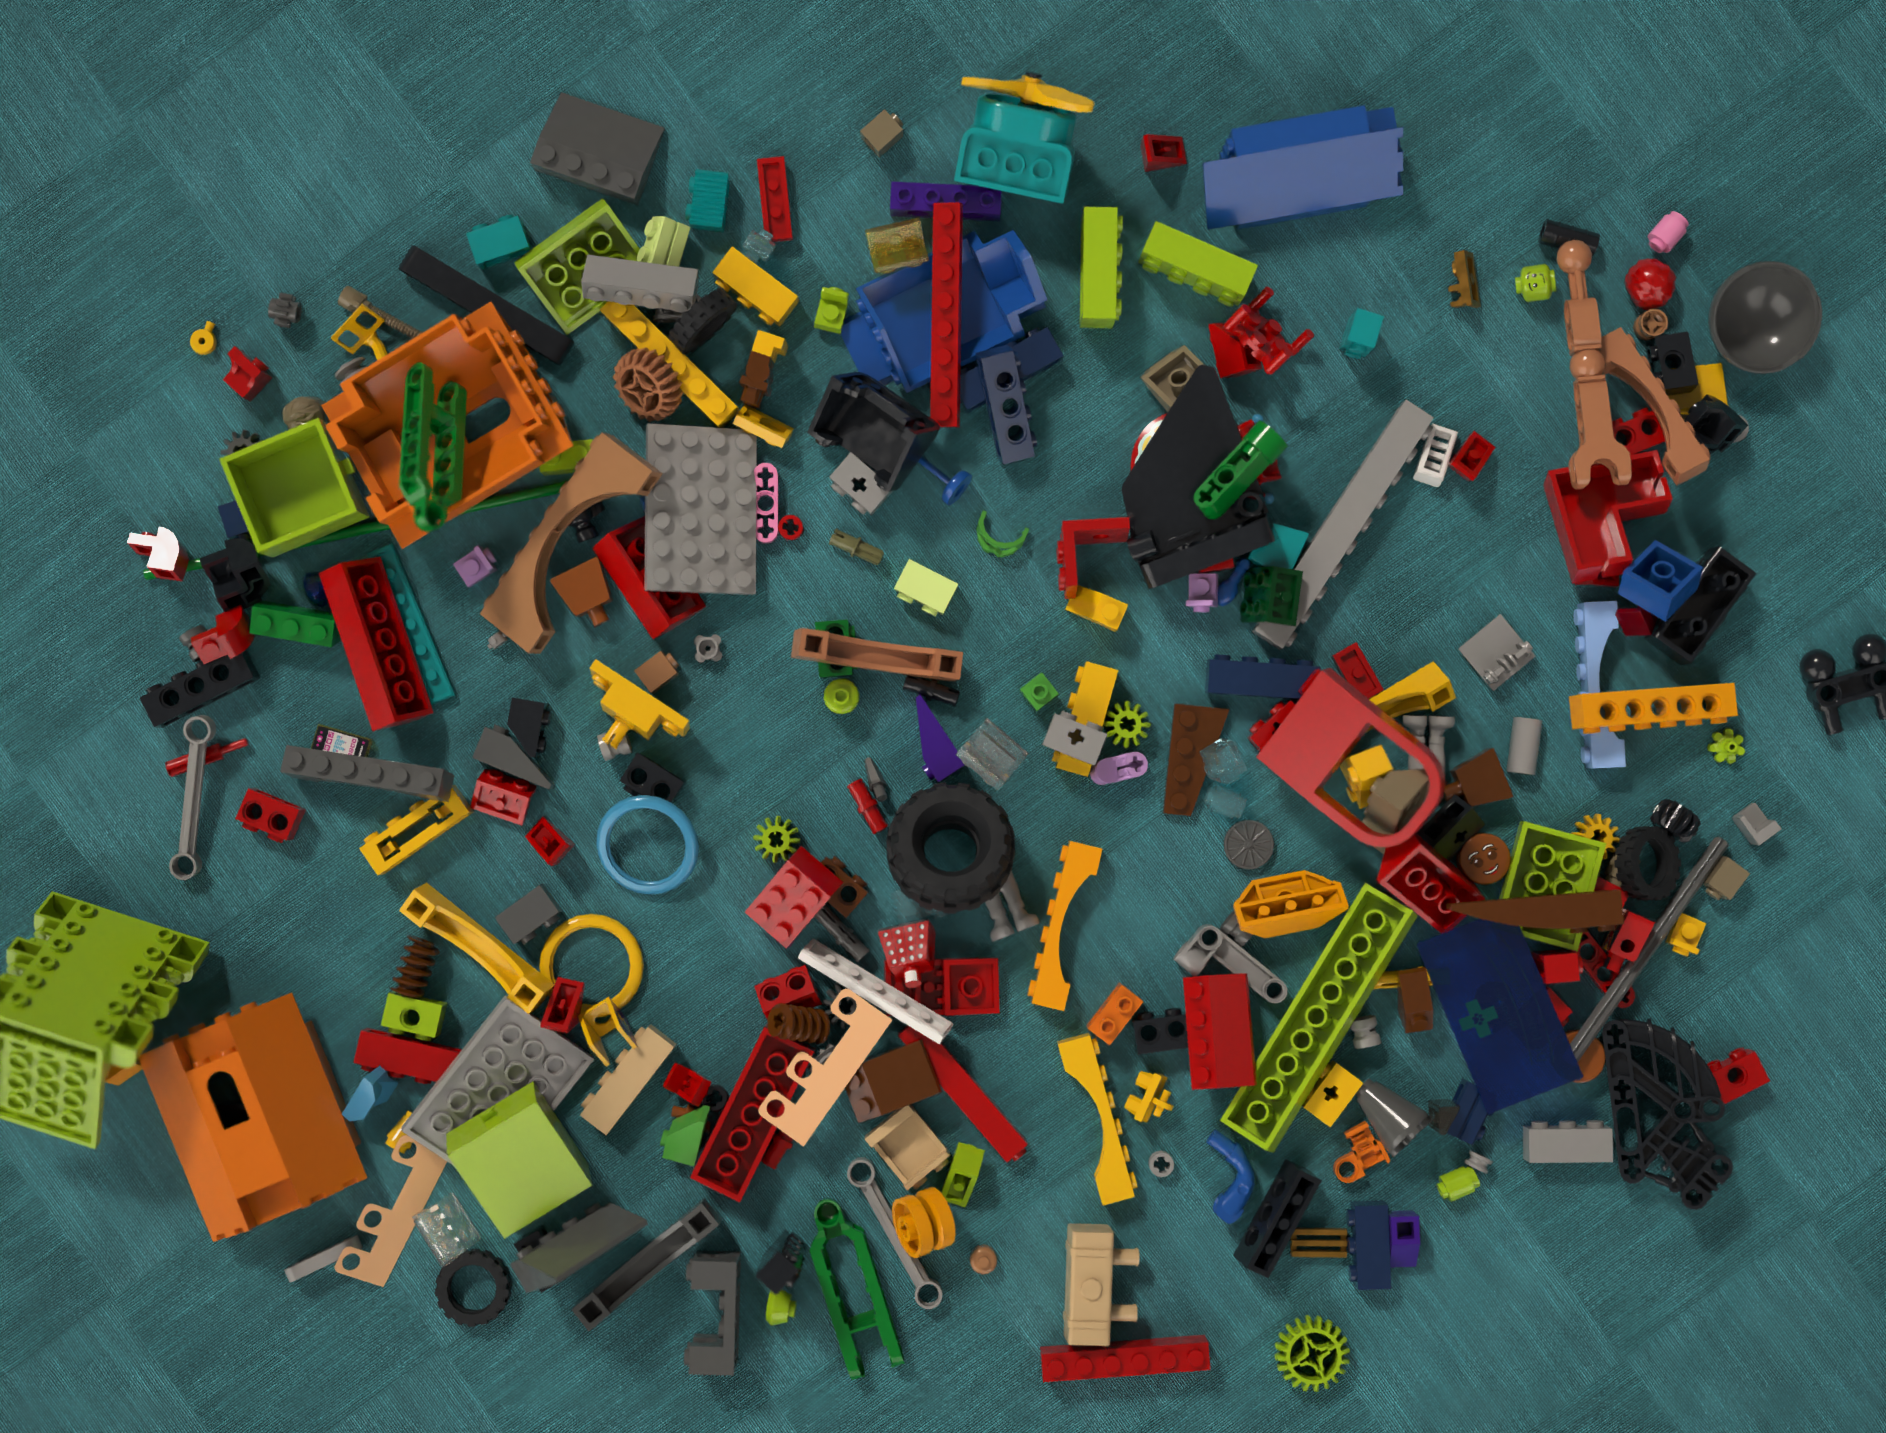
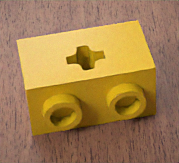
(1342, 1083)

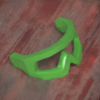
(995, 546)

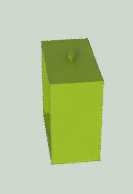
(294, 488)
(518, 1159)

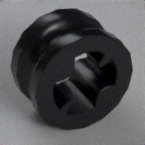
(720, 1103)

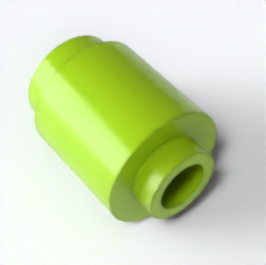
(1457, 1183)

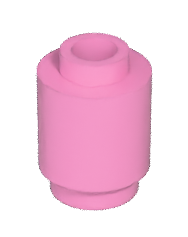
(1668, 232)

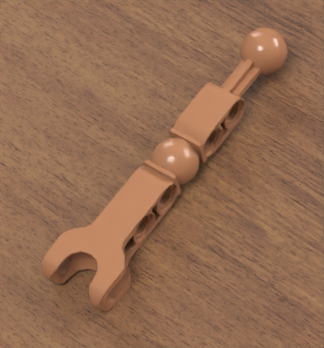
(1587, 367)

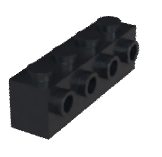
(781, 1262)

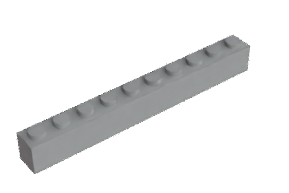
(1352, 514)

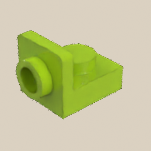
(832, 309)

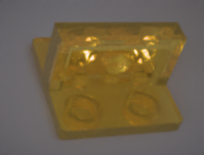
(896, 246)

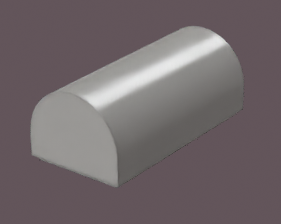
(1524, 745)

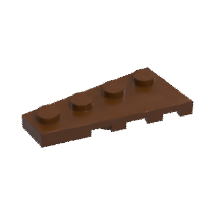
(1191, 732)

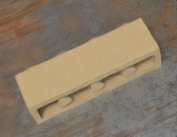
(628, 1079)

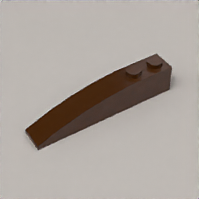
(1553, 911)

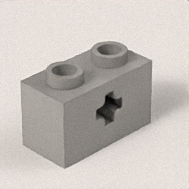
(844, 477)
(1058, 739)

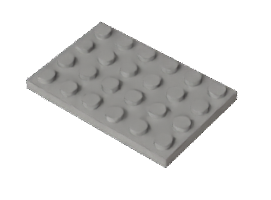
(701, 510)
(495, 1063)

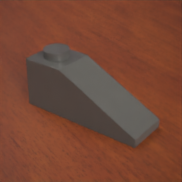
(507, 754)

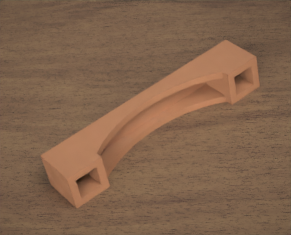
(1684, 454)
(878, 656)

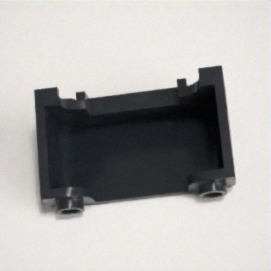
(873, 426)

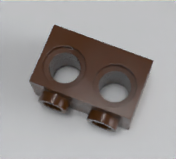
(836, 900)

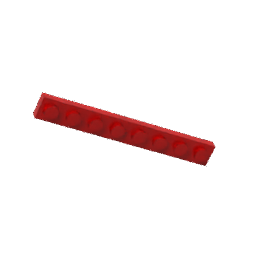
(946, 313)

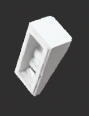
(1430, 472)

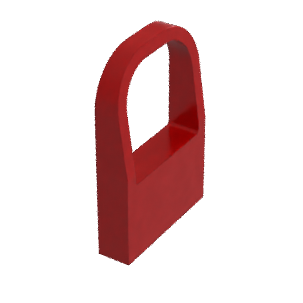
(1320, 737)

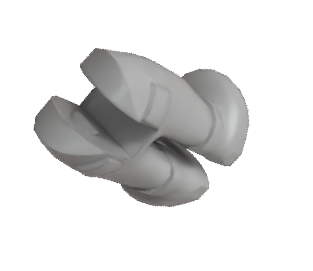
(1437, 726)
(1022, 918)

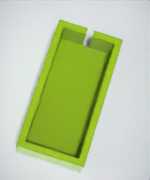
(1197, 264)
(1099, 267)

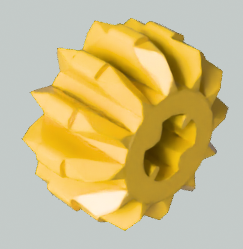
(1599, 826)

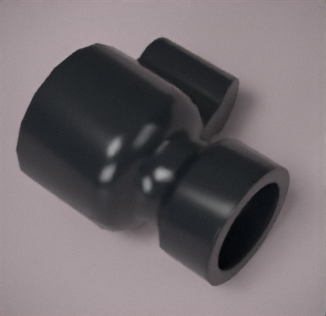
(582, 523)

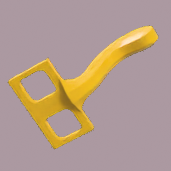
(366, 336)

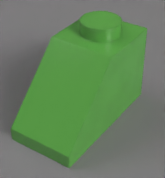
(685, 1136)

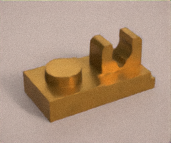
(1465, 271)

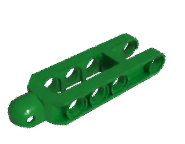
(420, 421)
(832, 1224)

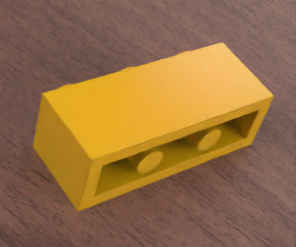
(755, 287)

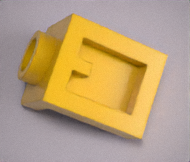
(1685, 935)

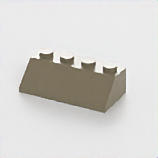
(1395, 801)

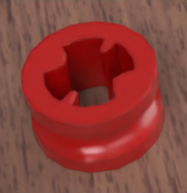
(784, 533)

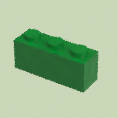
(294, 623)

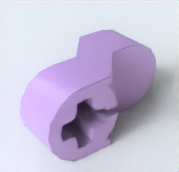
(1130, 764)

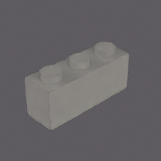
(1567, 1142)

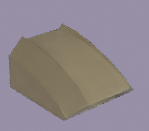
(1170, 375)

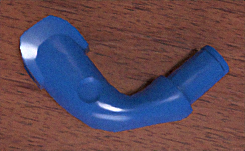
(1232, 1203)

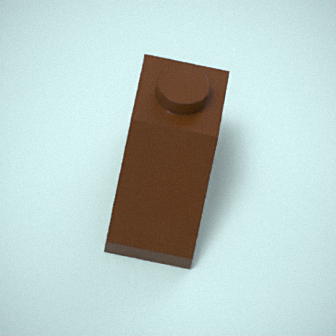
(1414, 1000)

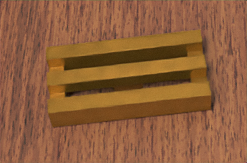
(1294, 1242)

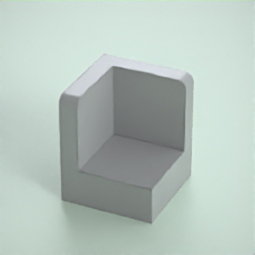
(1755, 824)

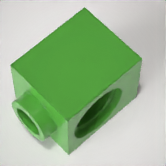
(1038, 691)

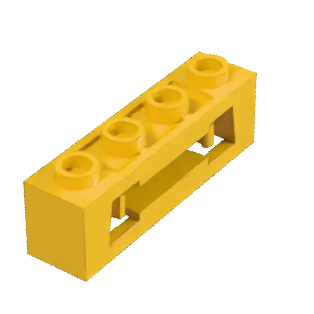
(378, 855)

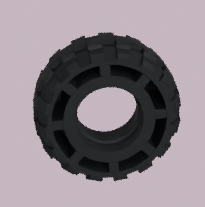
(956, 809)

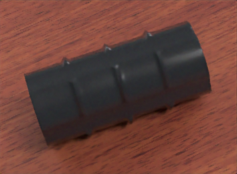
(1557, 233)

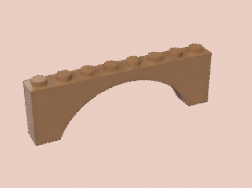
(520, 599)

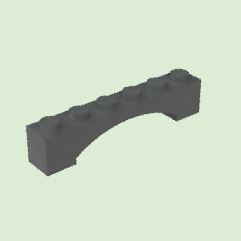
(368, 772)
(646, 1263)

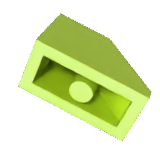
(962, 1174)

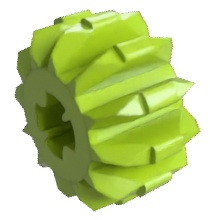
(1128, 715)
(767, 840)

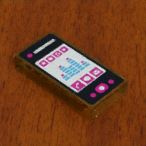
(340, 741)

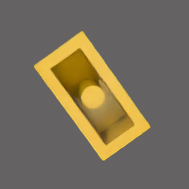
(1097, 608)

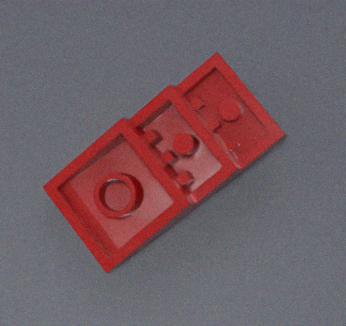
(955, 986)

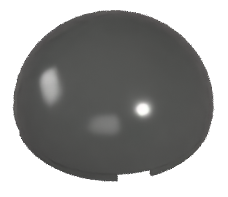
(1765, 317)

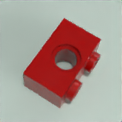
(1749, 1074)

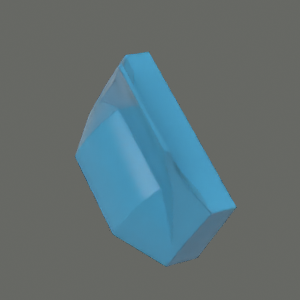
(372, 1091)

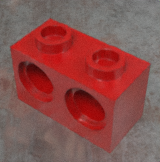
(1635, 438)
(272, 808)
(1558, 965)
(785, 988)

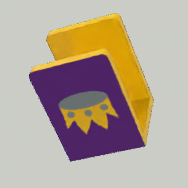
(594, 1030)

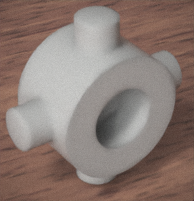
(497, 640)

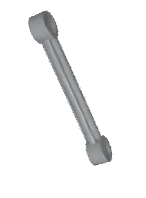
(192, 797)
(884, 1215)

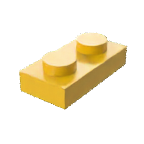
(763, 426)

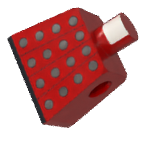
(909, 949)

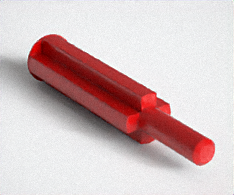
(213, 753)

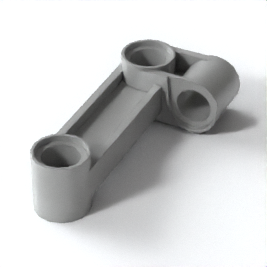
(1195, 955)

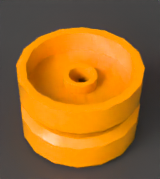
(923, 1222)

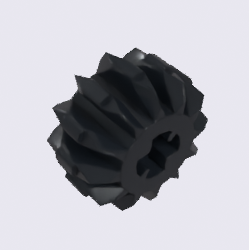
(1675, 819)

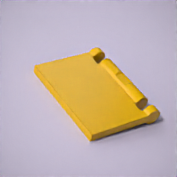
(1710, 382)

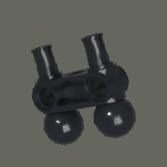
(1848, 685)

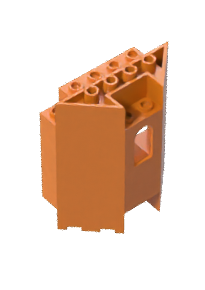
(487, 361)
(296, 1135)

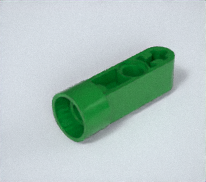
(1258, 446)

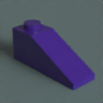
(936, 746)

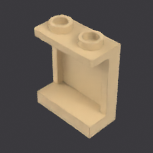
(908, 1146)

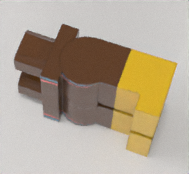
(760, 368)

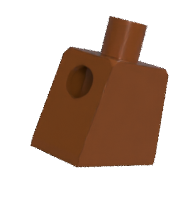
(585, 590)

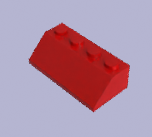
(624, 559)
(1426, 882)
(1219, 1031)

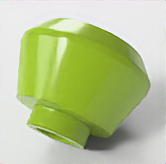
(780, 1308)

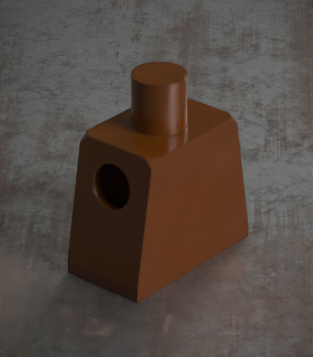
(1479, 780)

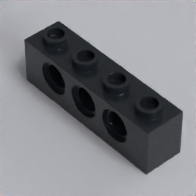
(157, 700)
(1277, 1218)

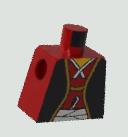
(1633, 933)

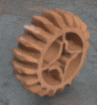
(648, 384)

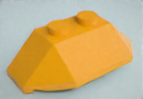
(1289, 904)

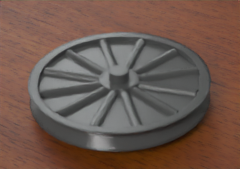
(1248, 844)

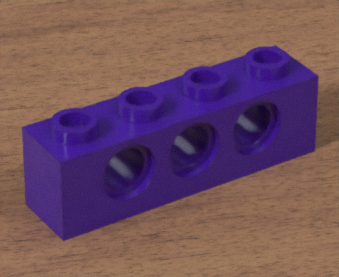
(917, 200)

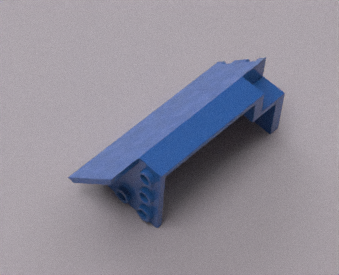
(1304, 168)
(895, 316)

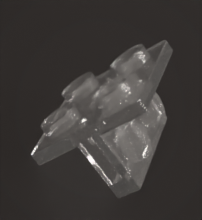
(446, 1229)

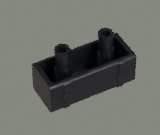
(1697, 619)

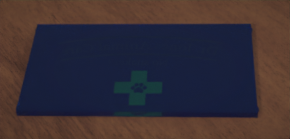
(1499, 1012)

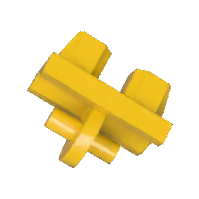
(1144, 1107)

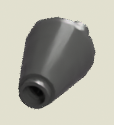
(1391, 1115)

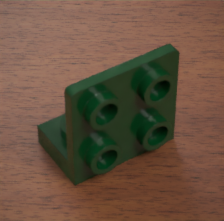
(1271, 595)

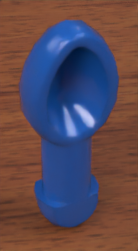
(1229, 588)

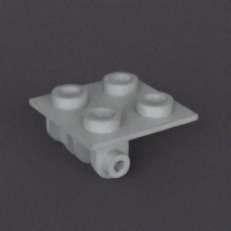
(1497, 652)

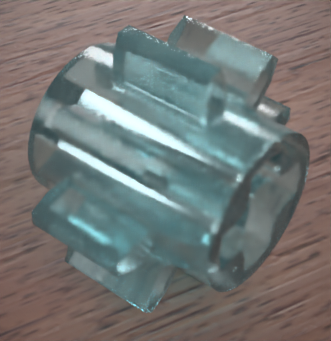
(759, 245)

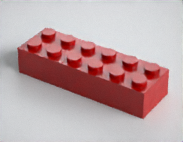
(376, 643)
(741, 1131)

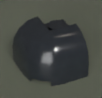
(1714, 423)
(236, 574)

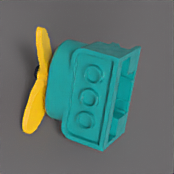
(1023, 140)

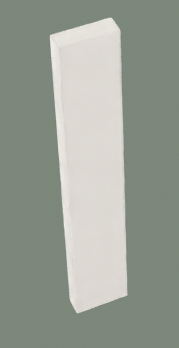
(876, 991)

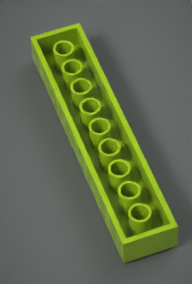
(1319, 1017)

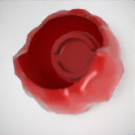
(1650, 283)

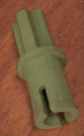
(856, 547)

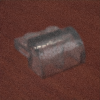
(992, 754)

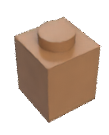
(658, 671)

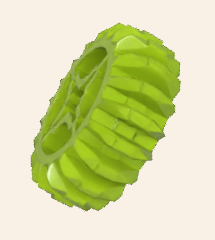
(1321, 1349)

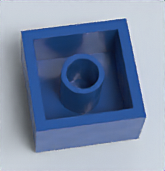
(1660, 580)

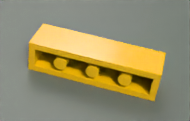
(1088, 704)

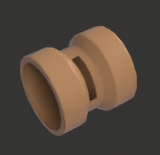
(1654, 320)

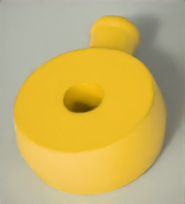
(204, 334)

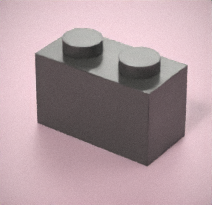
(529, 914)

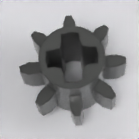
(284, 310)

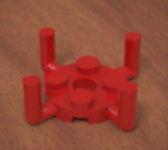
(1264, 334)

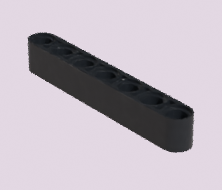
(473, 296)

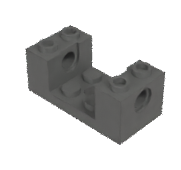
(716, 1352)

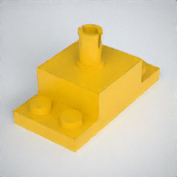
(633, 708)

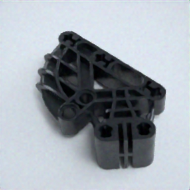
(1690, 1165)

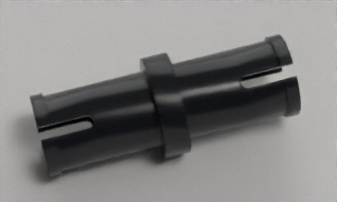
(932, 690)

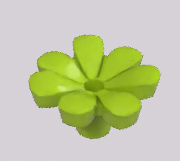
(1722, 746)

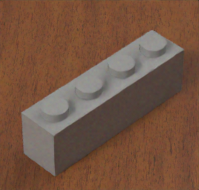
(639, 283)

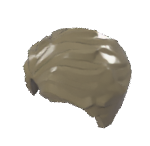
(303, 410)

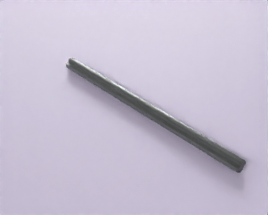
(1658, 933)

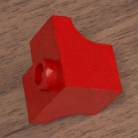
(246, 375)

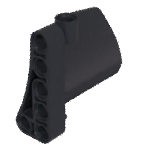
(1166, 525)

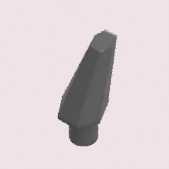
(876, 781)

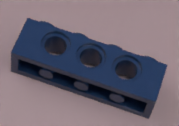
(990, 365)

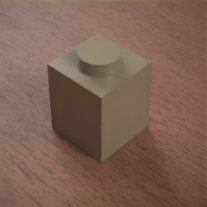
(882, 132)
(1725, 879)

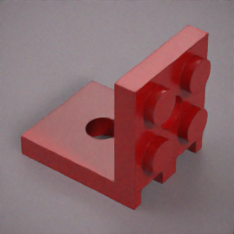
(1080, 533)

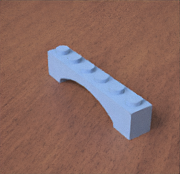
(1595, 624)

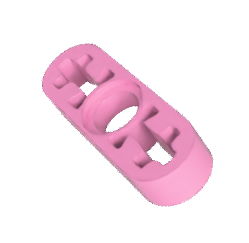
(772, 482)

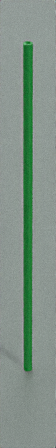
(376, 526)

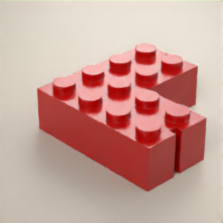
(1592, 517)

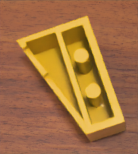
(1362, 771)

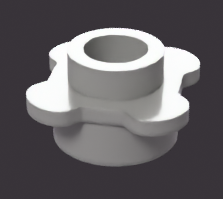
(701, 643)

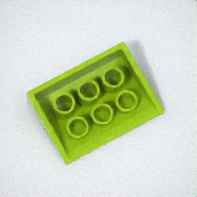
(558, 263)
(1550, 864)

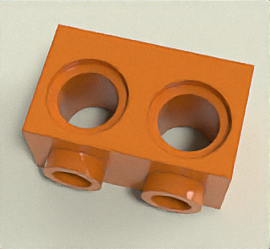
(1114, 1013)

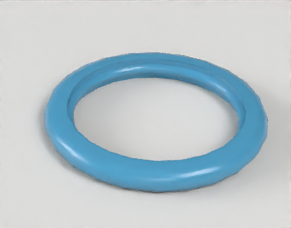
(666, 807)

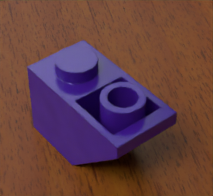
(1404, 1238)

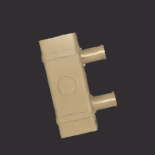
(1089, 1284)

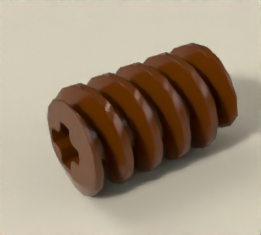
(415, 967)
(798, 1023)

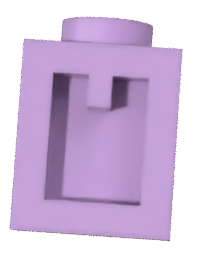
(476, 565)
(1203, 592)

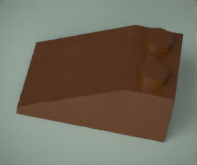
(892, 1081)

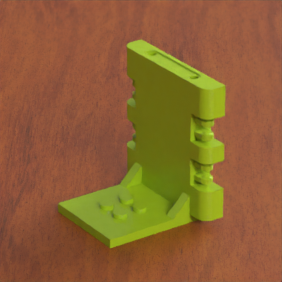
(79, 1004)

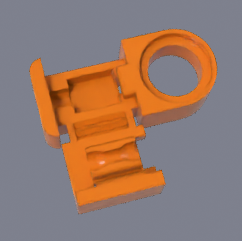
(1366, 1152)

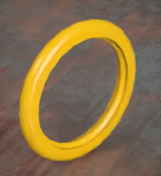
(610, 925)

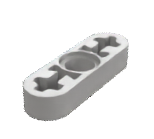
(320, 1259)

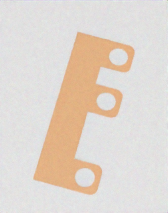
(830, 1079)
(395, 1223)

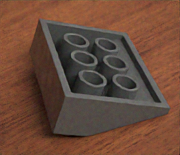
(597, 148)
(575, 1245)

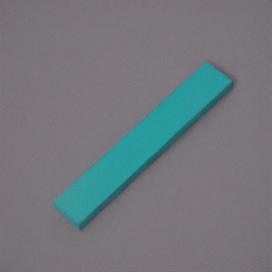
(423, 646)

